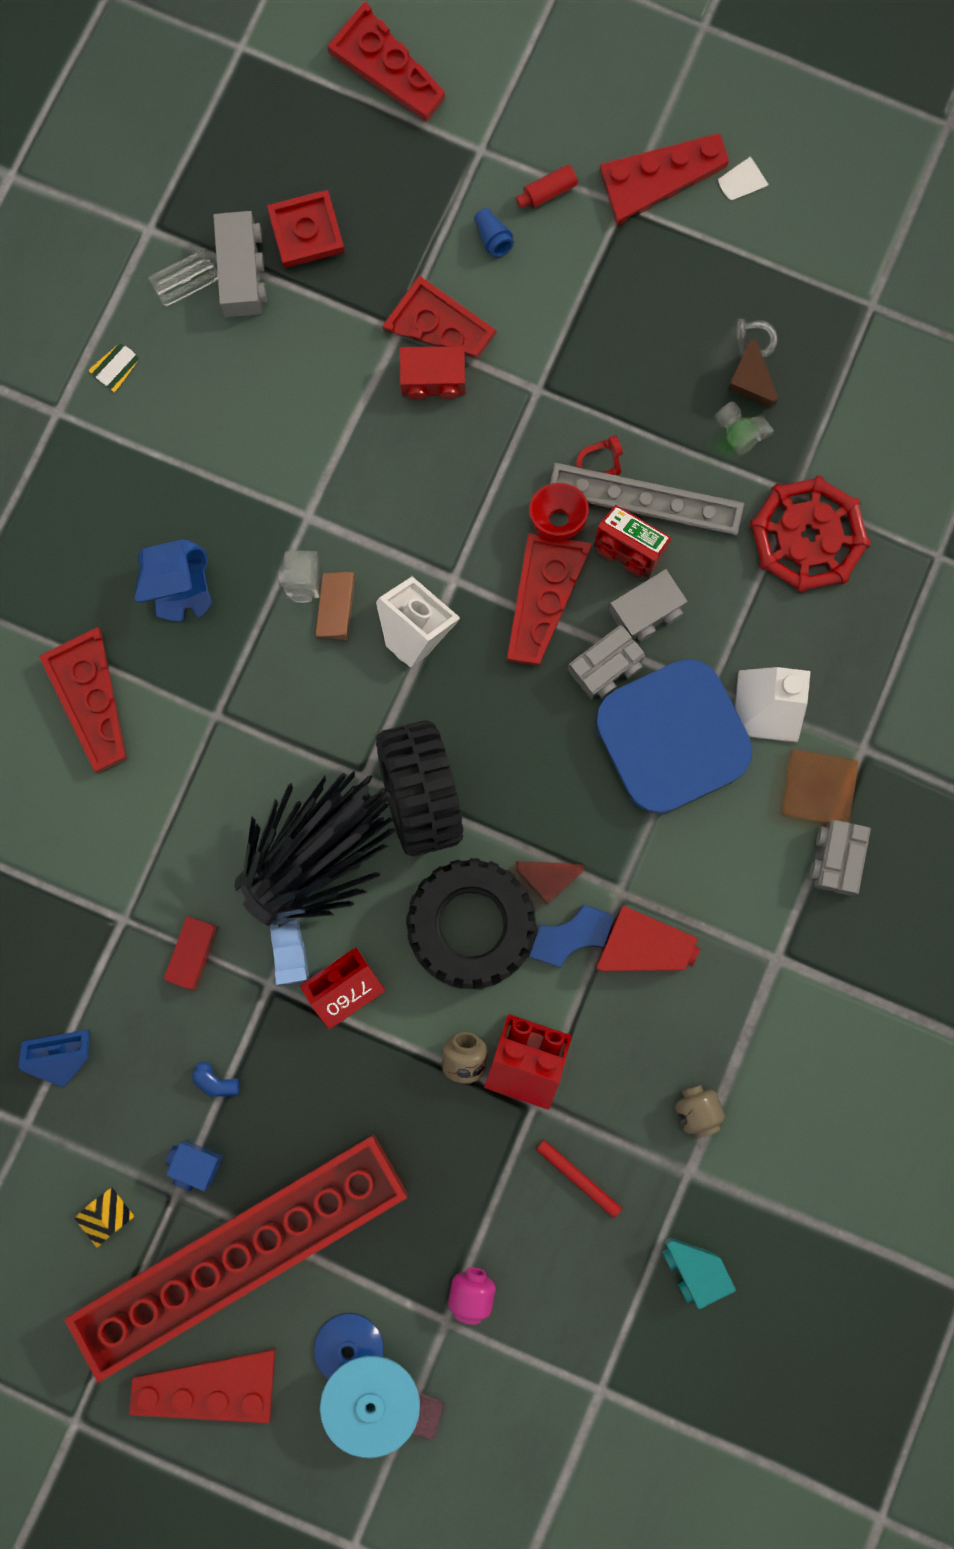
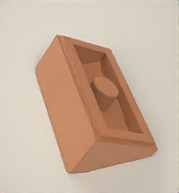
(335, 605)

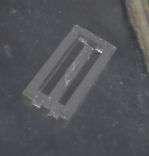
(182, 272)

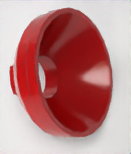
(558, 499)

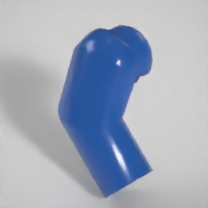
(211, 1084)

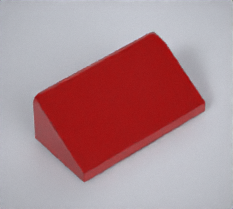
(191, 953)

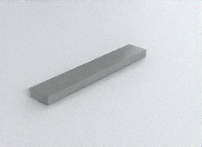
(653, 499)

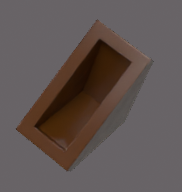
(753, 378)

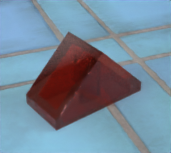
(548, 878)

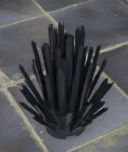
(309, 844)

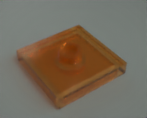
(819, 787)

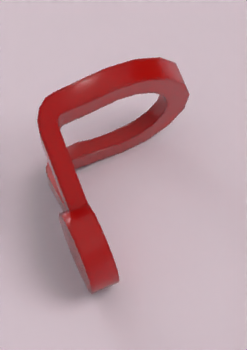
(612, 444)

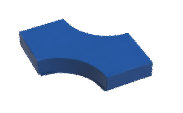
(556, 943)

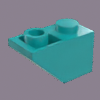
(701, 1271)

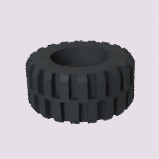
(420, 787)
(462, 878)

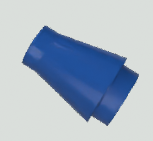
(494, 234)

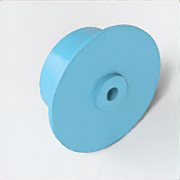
(370, 1406)

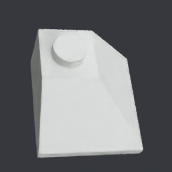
(413, 621)
(772, 702)

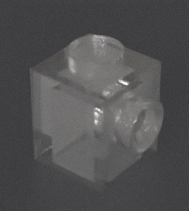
(300, 575)

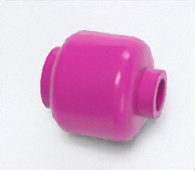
(471, 1296)

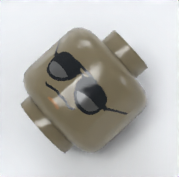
(464, 1058)
(700, 1111)

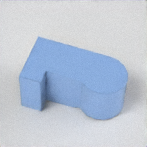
(289, 953)

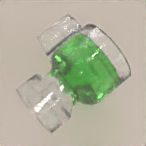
(742, 432)

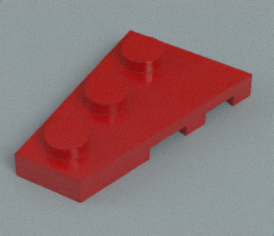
(438, 320)

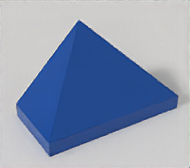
(55, 1057)

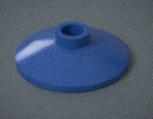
(342, 1331)

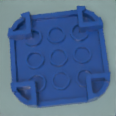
(673, 736)

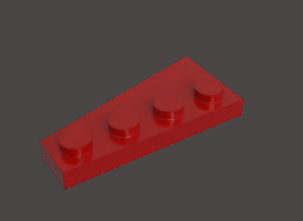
(379, 58)
(648, 177)
(544, 589)
(86, 691)
(211, 1390)

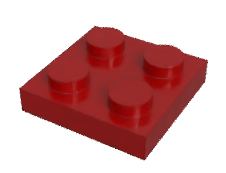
(306, 228)

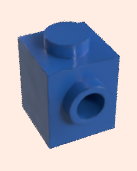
(192, 1166)

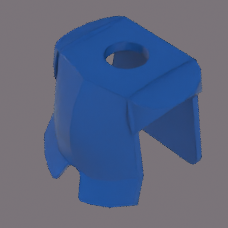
(173, 578)

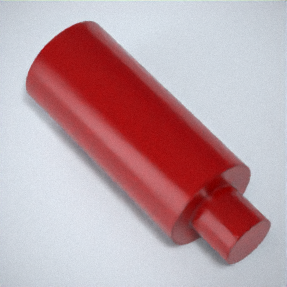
(547, 187)

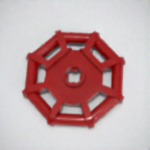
(819, 518)

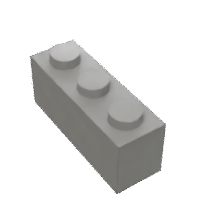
(239, 264)

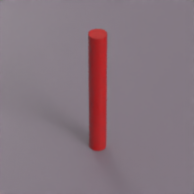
(578, 1179)

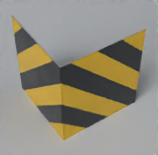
(104, 1217)

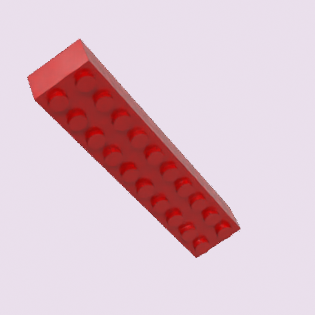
(235, 1258)

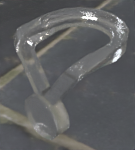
(741, 327)

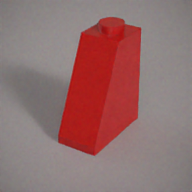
(645, 945)

